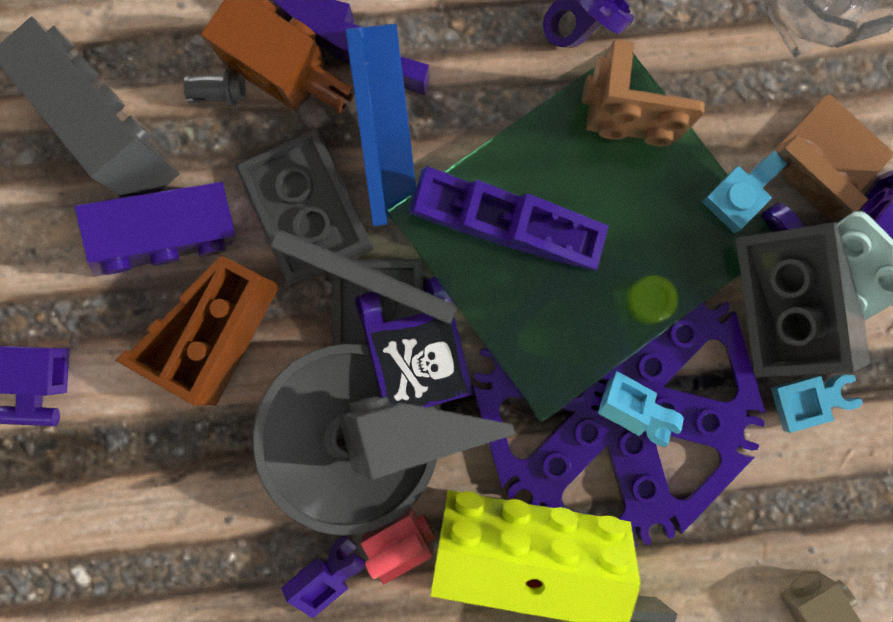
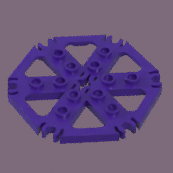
(632, 456)

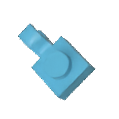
(742, 194)
(635, 410)

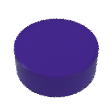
(780, 218)

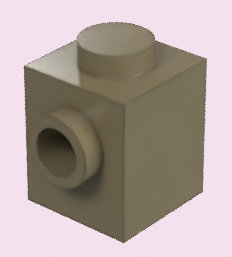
(820, 599)

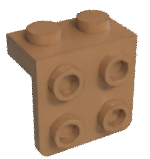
(638, 114)

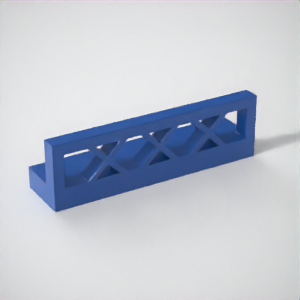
(382, 116)

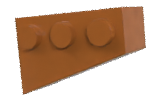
(205, 334)

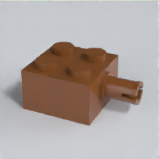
(274, 54)

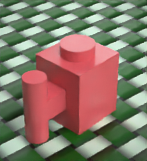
(398, 546)

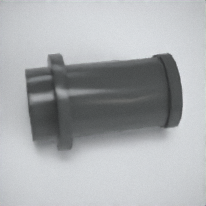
(215, 88)

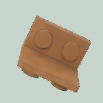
(832, 158)

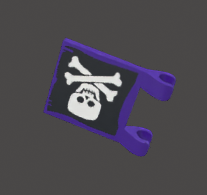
(415, 356)

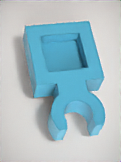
(809, 402)

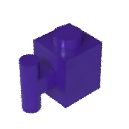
(30, 375)

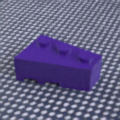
(155, 228)

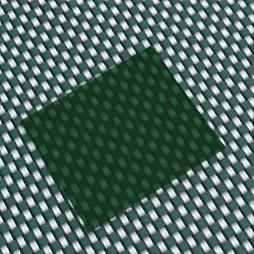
(560, 323)

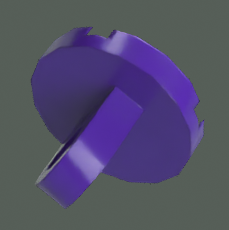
(589, 16)

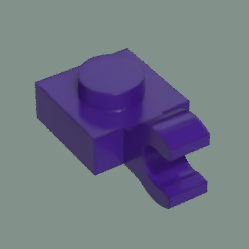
(323, 582)

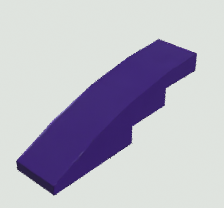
(329, 23)
(509, 219)

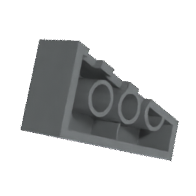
(82, 112)

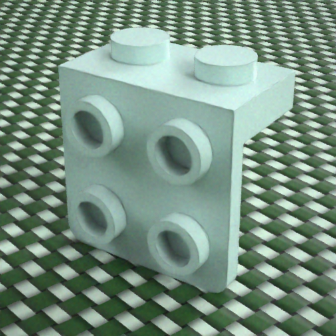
(870, 261)

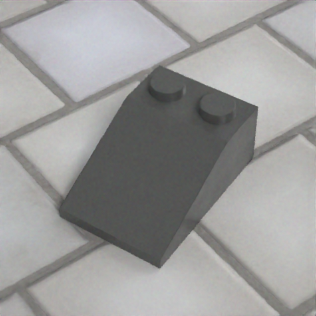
(801, 303)
(399, 436)

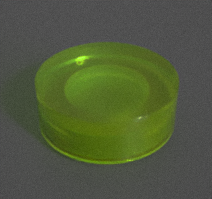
(652, 299)

